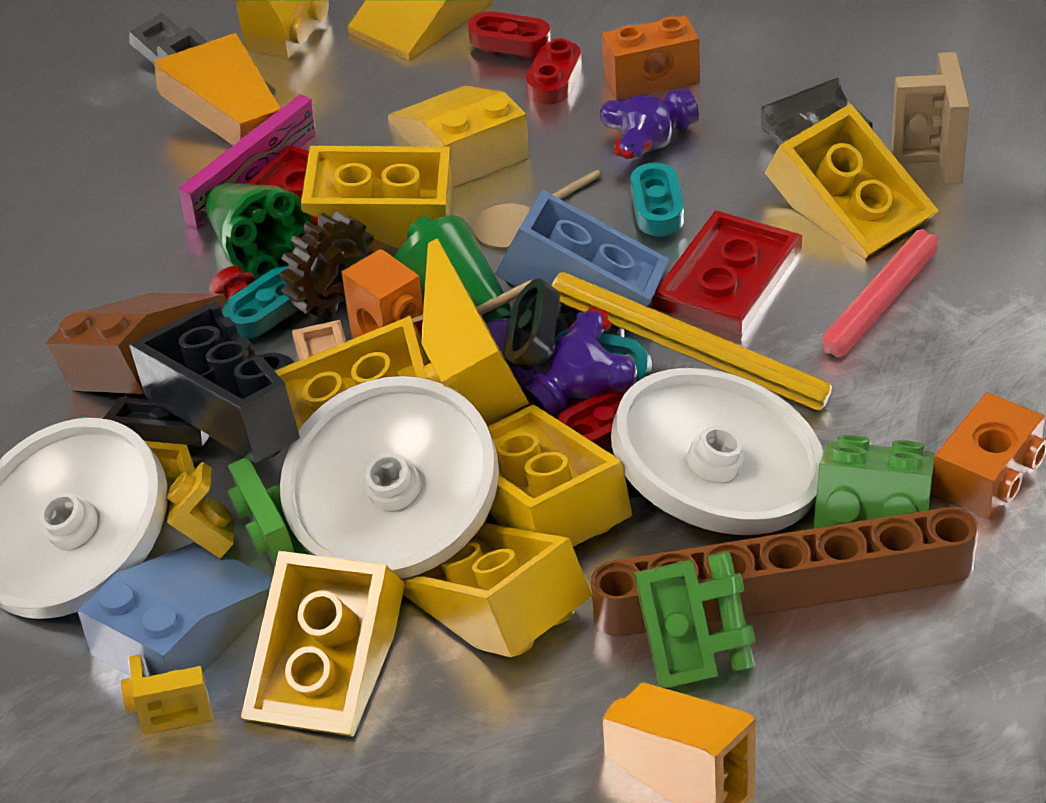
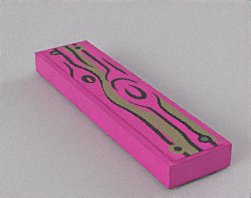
(240, 163)

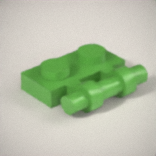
(677, 621)

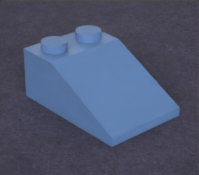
(567, 240)
(173, 610)

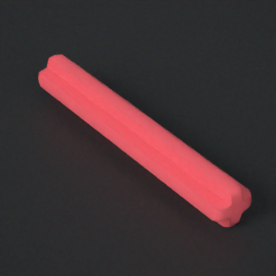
(879, 294)

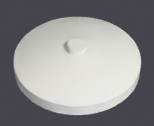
(717, 451)
(390, 475)
(75, 513)

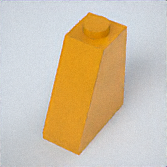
(217, 87)
(683, 745)

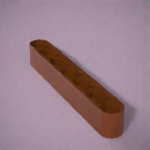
(807, 566)

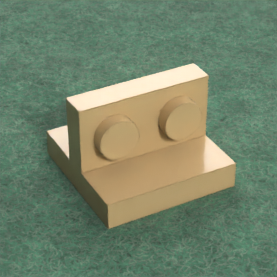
(932, 118)

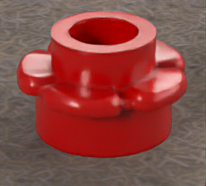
(230, 281)

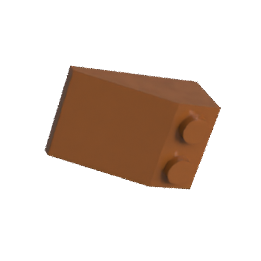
(95, 342)

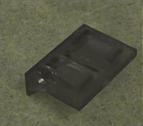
(788, 115)

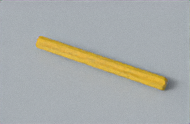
(695, 342)

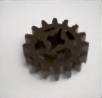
(318, 262)

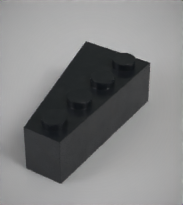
(217, 383)

